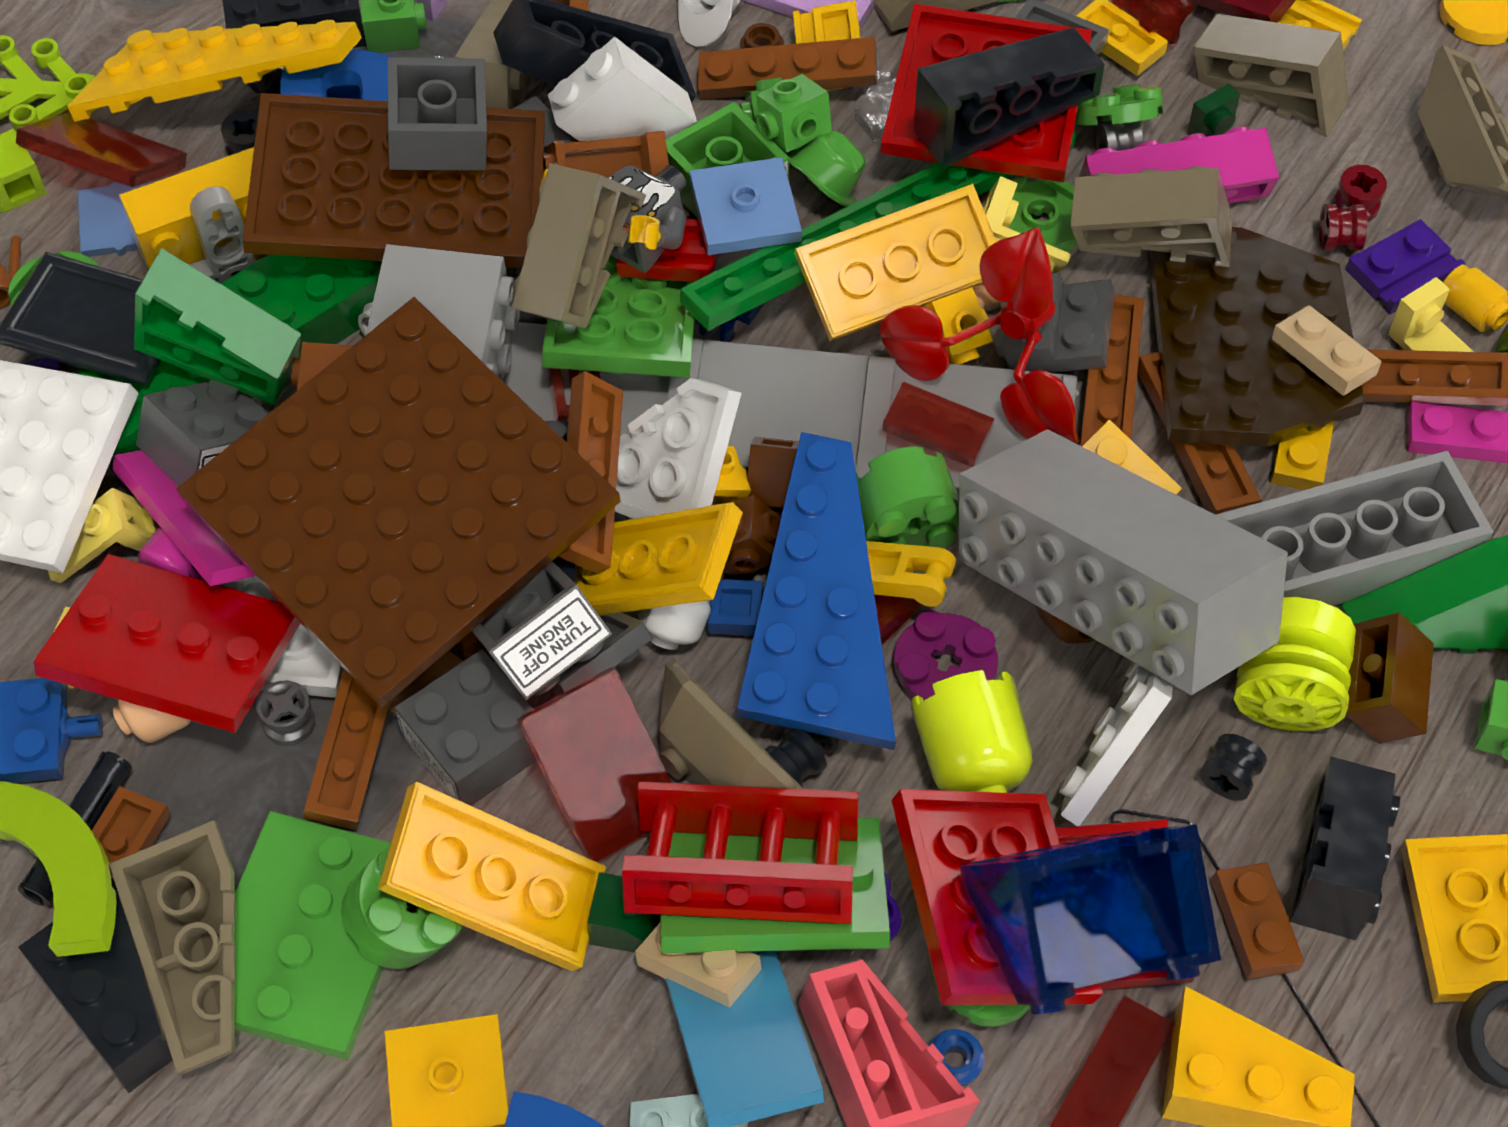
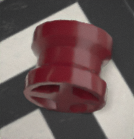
(1361, 186)
(1343, 227)

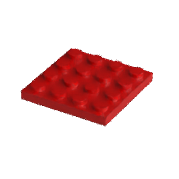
(946, 34)

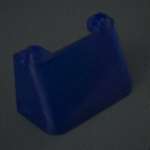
(1095, 912)

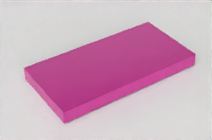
(182, 525)

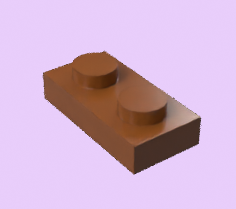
(129, 824)
(1257, 921)

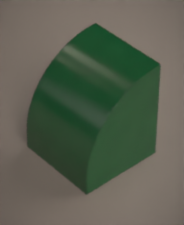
(609, 924)

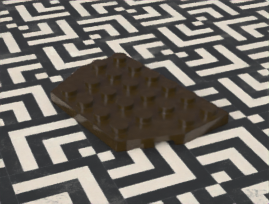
(1217, 348)

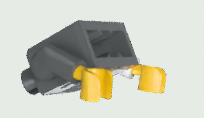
(659, 220)

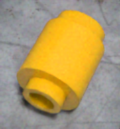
(1477, 298)

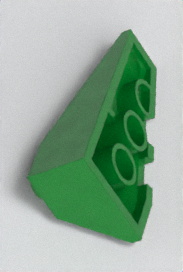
(1451, 602)

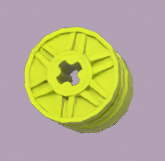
(1305, 675)

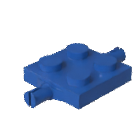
(38, 729)

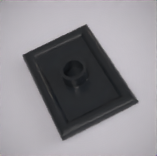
(79, 318)

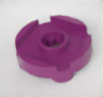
(940, 635)

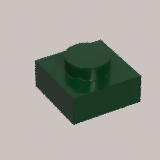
(1214, 112)

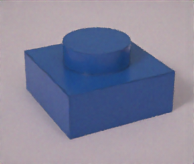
(735, 607)

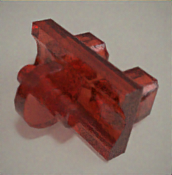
(1159, 16)

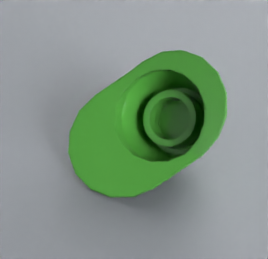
(831, 165)

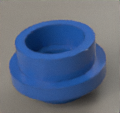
(966, 1045)

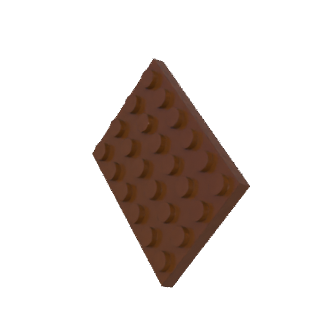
(329, 190)

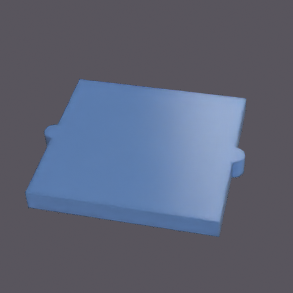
(104, 222)

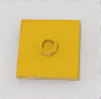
(447, 1074)

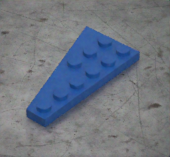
(817, 631)

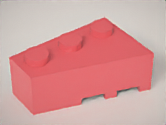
(875, 1056)

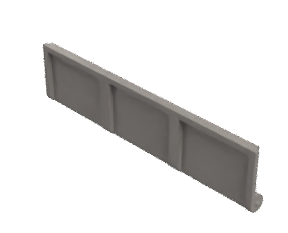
(788, 393)

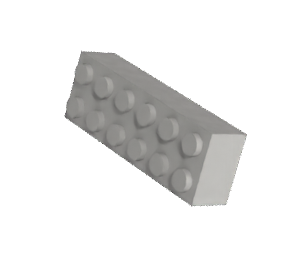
(1368, 527)

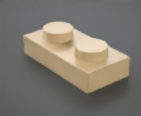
(1326, 350)
(713, 974)

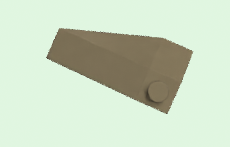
(184, 932)

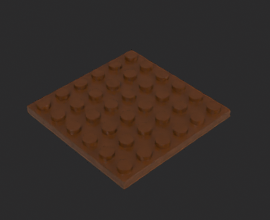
(398, 499)

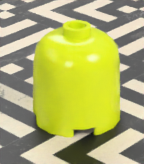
(974, 733)

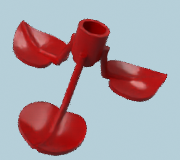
(1014, 273)

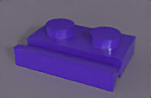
(1402, 264)

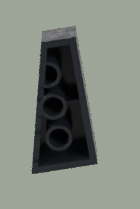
(556, 39)
(1001, 92)

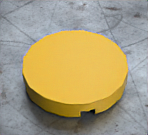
(1477, 20)

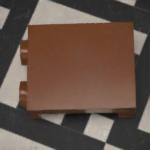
(610, 155)

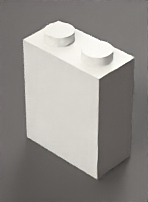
(619, 98)

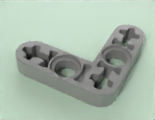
(229, 259)

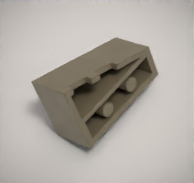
(1277, 64)
(503, 84)
(1154, 212)
(571, 242)

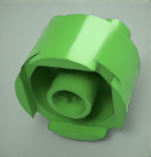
(909, 499)
(383, 925)

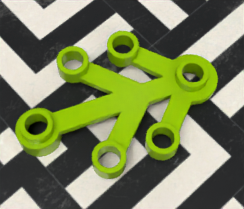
(29, 87)

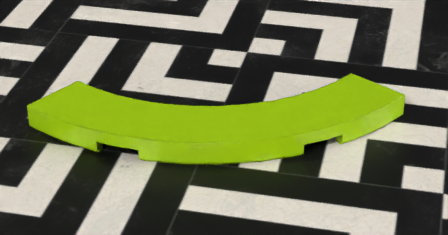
(73, 861)

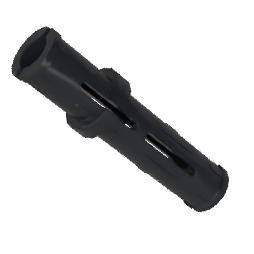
(88, 803)

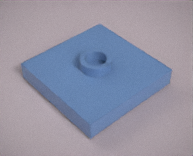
(745, 206)

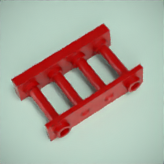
(742, 887)

